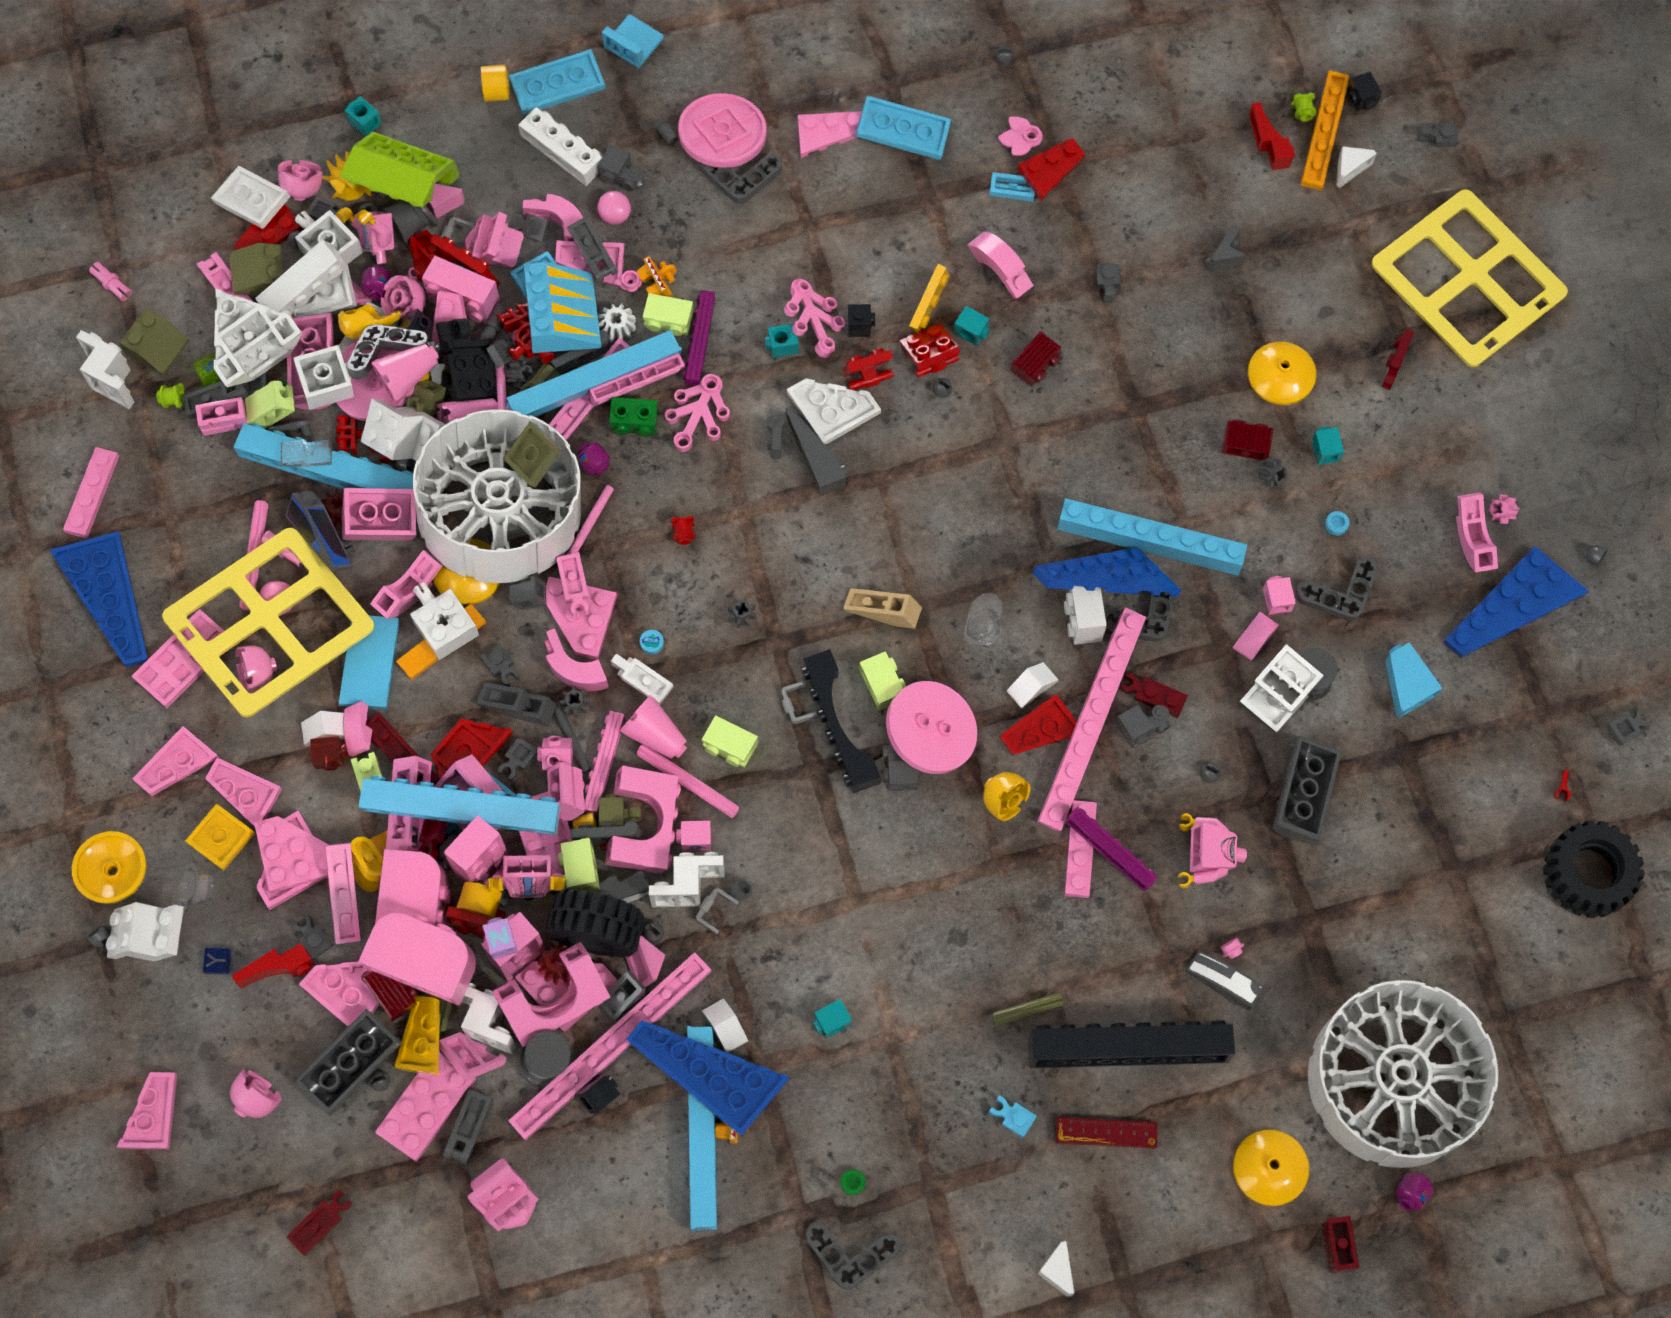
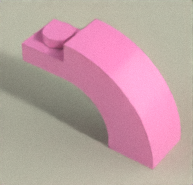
(554, 209)
(1003, 261)
(1473, 533)
(399, 596)
(570, 672)

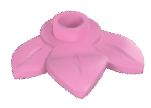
(1018, 136)

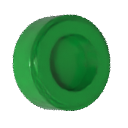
(852, 1182)

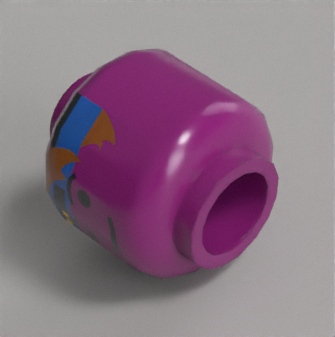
(373, 282)
(593, 459)
(1414, 1191)

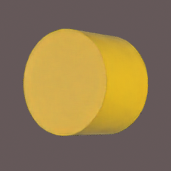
(495, 83)
(478, 899)

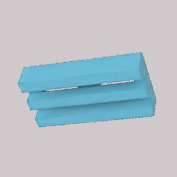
(1010, 190)

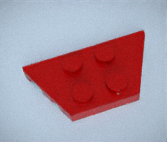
(469, 739)

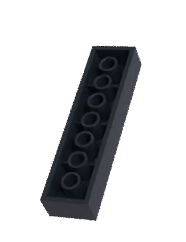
(1131, 1045)

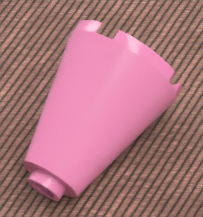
(404, 369)
(458, 409)
(655, 729)

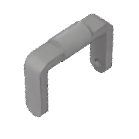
(449, 228)
(788, 707)
(706, 905)

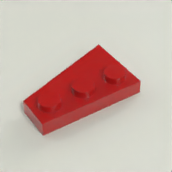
(1051, 166)
(273, 233)
(462, 256)
(1041, 727)

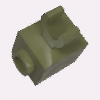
(426, 397)
(613, 811)

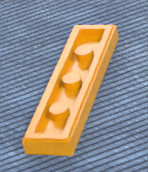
(423, 657)

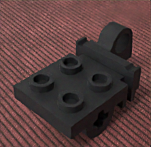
(467, 367)

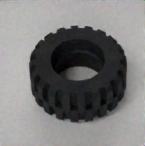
(1614, 848)
(597, 921)

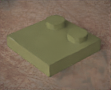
(532, 454)

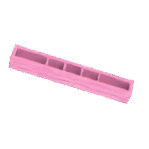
(636, 379)
(603, 761)

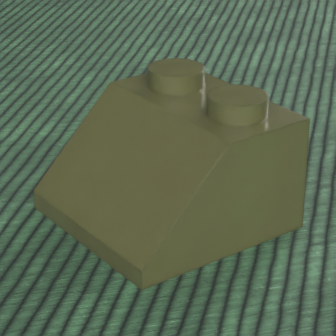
(255, 268)
(153, 342)

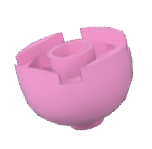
(300, 179)
(403, 295)
(254, 667)
(252, 1095)

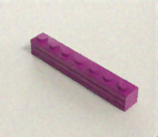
(699, 338)
(1111, 848)

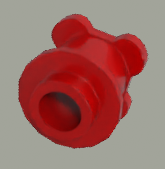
(683, 530)

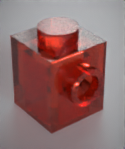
(328, 753)

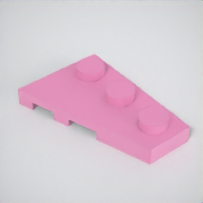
(825, 129)
(570, 256)
(448, 307)
(174, 762)
(243, 790)
(153, 1116)

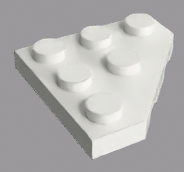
(832, 408)

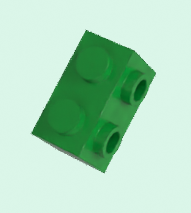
(634, 416)

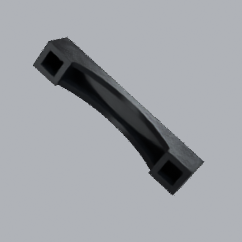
(859, 769)

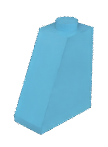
(1409, 680)

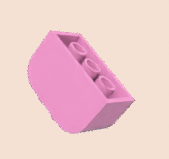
(412, 886)
(420, 956)

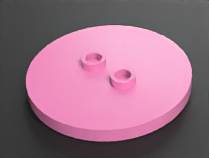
(722, 130)
(368, 388)
(931, 727)

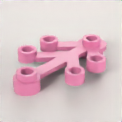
(802, 291)
(698, 409)

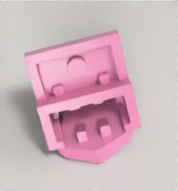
(494, 241)
(503, 1196)

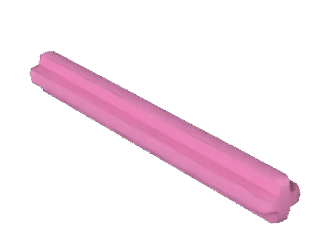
(256, 534)
(688, 781)

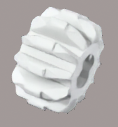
(617, 315)

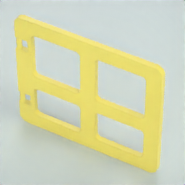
(1471, 273)
(266, 615)

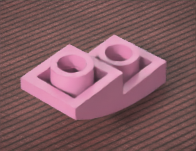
(355, 730)

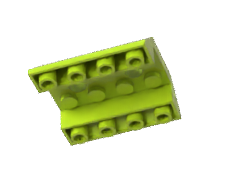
(397, 169)

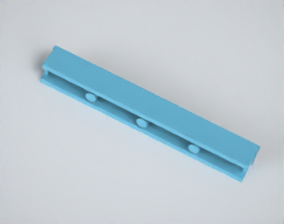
(579, 381)
(702, 1152)

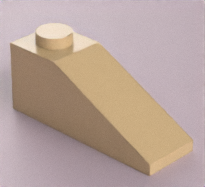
(885, 607)

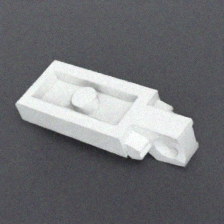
(642, 678)

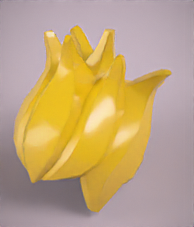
(343, 188)

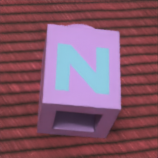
(499, 937)

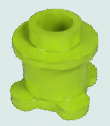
(1304, 106)
(171, 396)

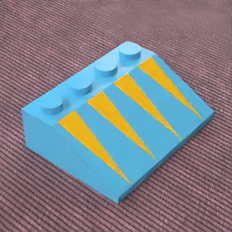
(561, 308)

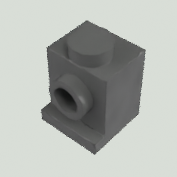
(528, 593)

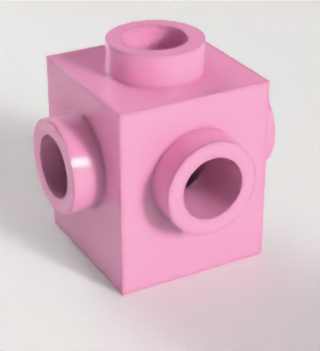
(555, 750)

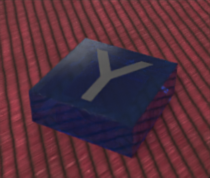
(217, 961)

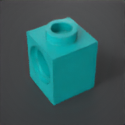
(366, 123)
(972, 326)
(784, 332)
(1327, 445)
(832, 1019)

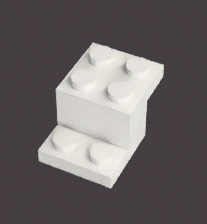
(105, 368)
(398, 430)
(1281, 688)
(687, 875)
(144, 932)
(484, 1019)

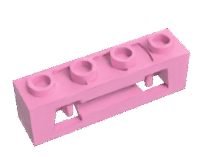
(401, 827)

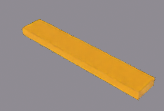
(1325, 130)

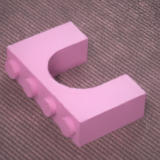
(660, 793)
(583, 993)

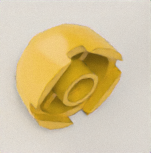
(1004, 794)

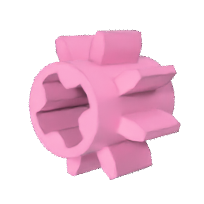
(1503, 509)

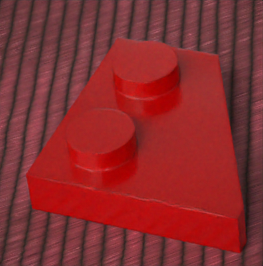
(423, 252)

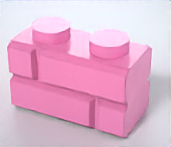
(221, 416)
(567, 787)

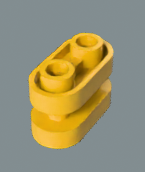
(366, 864)

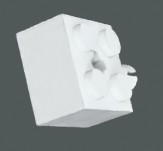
(330, 230)
(336, 381)
(436, 612)
(1085, 615)

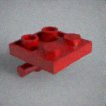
(931, 350)
(866, 368)
(466, 921)

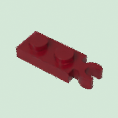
(1395, 361)
(1154, 693)
(432, 834)
(318, 1224)

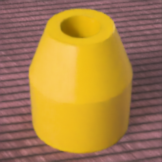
(585, 819)

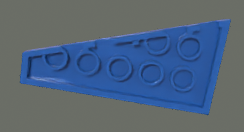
(1114, 571)
(104, 584)
(1522, 597)
(718, 1080)

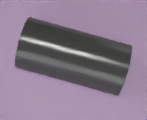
(1306, 791)
(347, 1062)

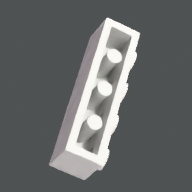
(560, 145)
(303, 279)

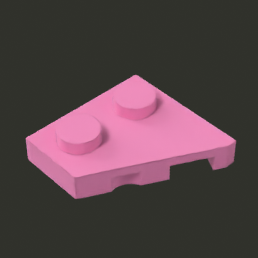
(469, 1056)

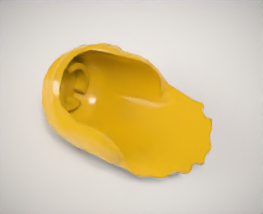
(356, 320)

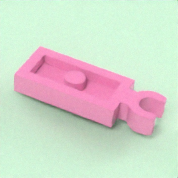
(573, 581)

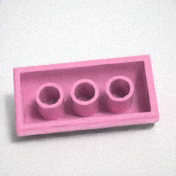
(316, 335)

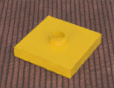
(220, 837)

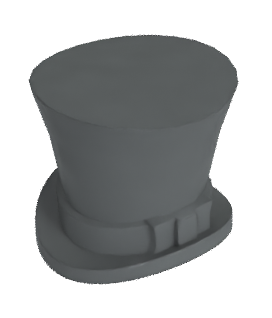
(409, 219)
(1326, 665)
(544, 1058)

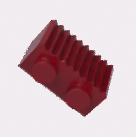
(1036, 359)
(1247, 440)
(391, 994)
(1340, 1245)

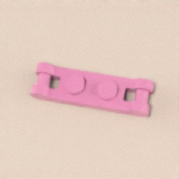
(220, 276)

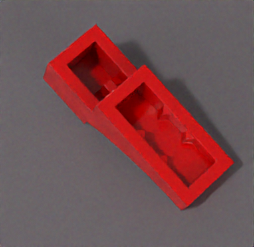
(1270, 140)
(293, 962)

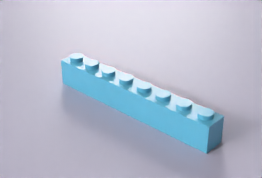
(345, 472)
(1152, 537)
(459, 806)

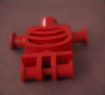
(522, 336)
(345, 437)

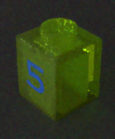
(206, 370)

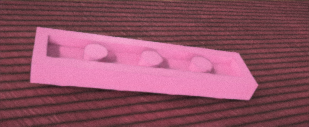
(91, 492)
(1079, 857)
(342, 893)

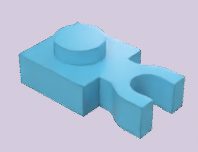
(1016, 1117)

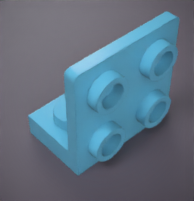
(632, 40)

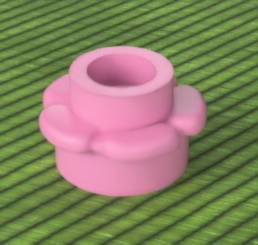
(630, 276)
(1232, 948)

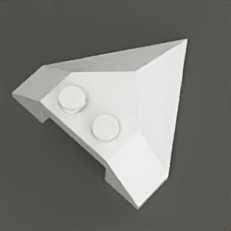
(250, 338)

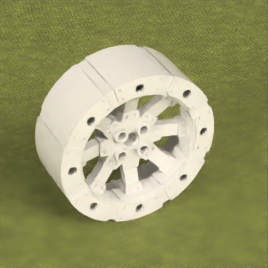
(471, 442)
(1461, 1035)

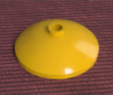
(1277, 383)
(465, 588)
(102, 854)
(1262, 1182)

